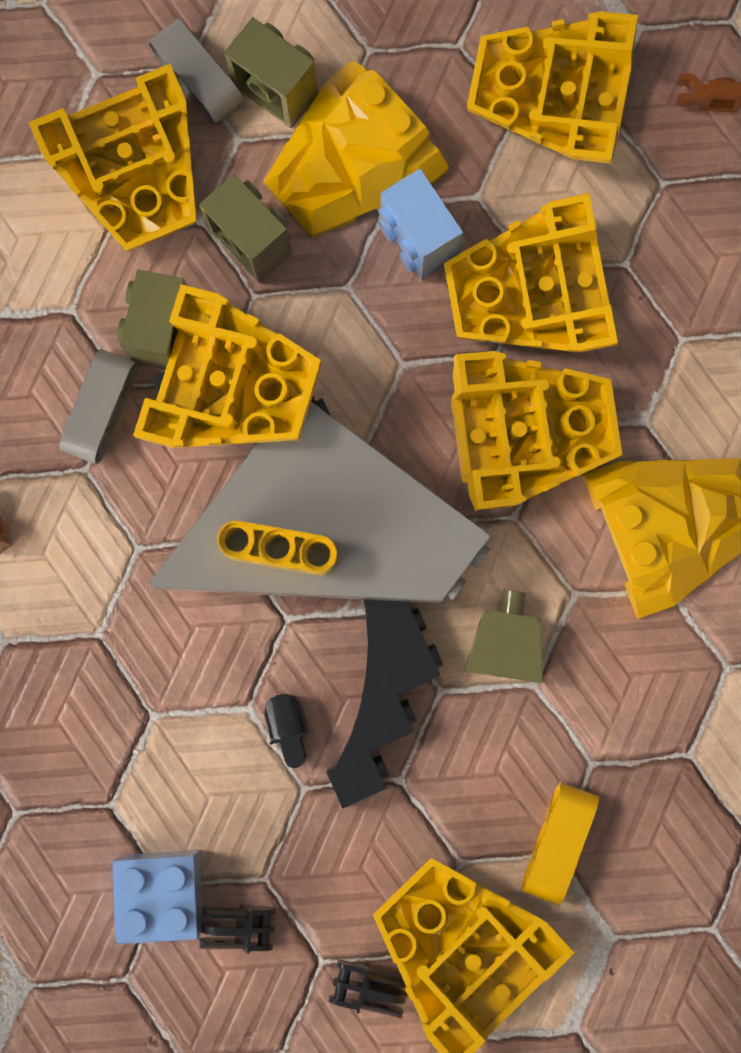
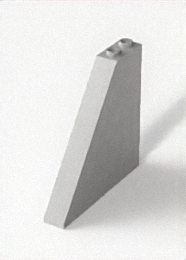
(386, 526)

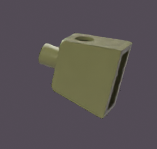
(507, 642)

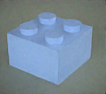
(419, 224)
(157, 896)

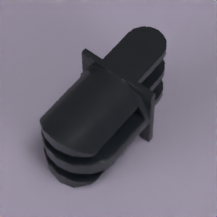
(287, 725)
(240, 928)
(369, 990)

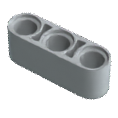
(196, 71)
(98, 406)

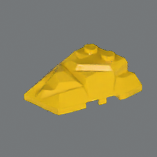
(559, 83)
(349, 151)
(127, 158)
(536, 283)
(227, 379)
(528, 426)
(669, 523)
(465, 954)

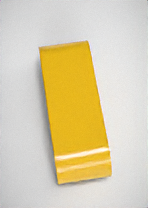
(261, 536)
(559, 843)

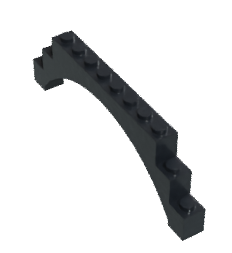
(395, 663)

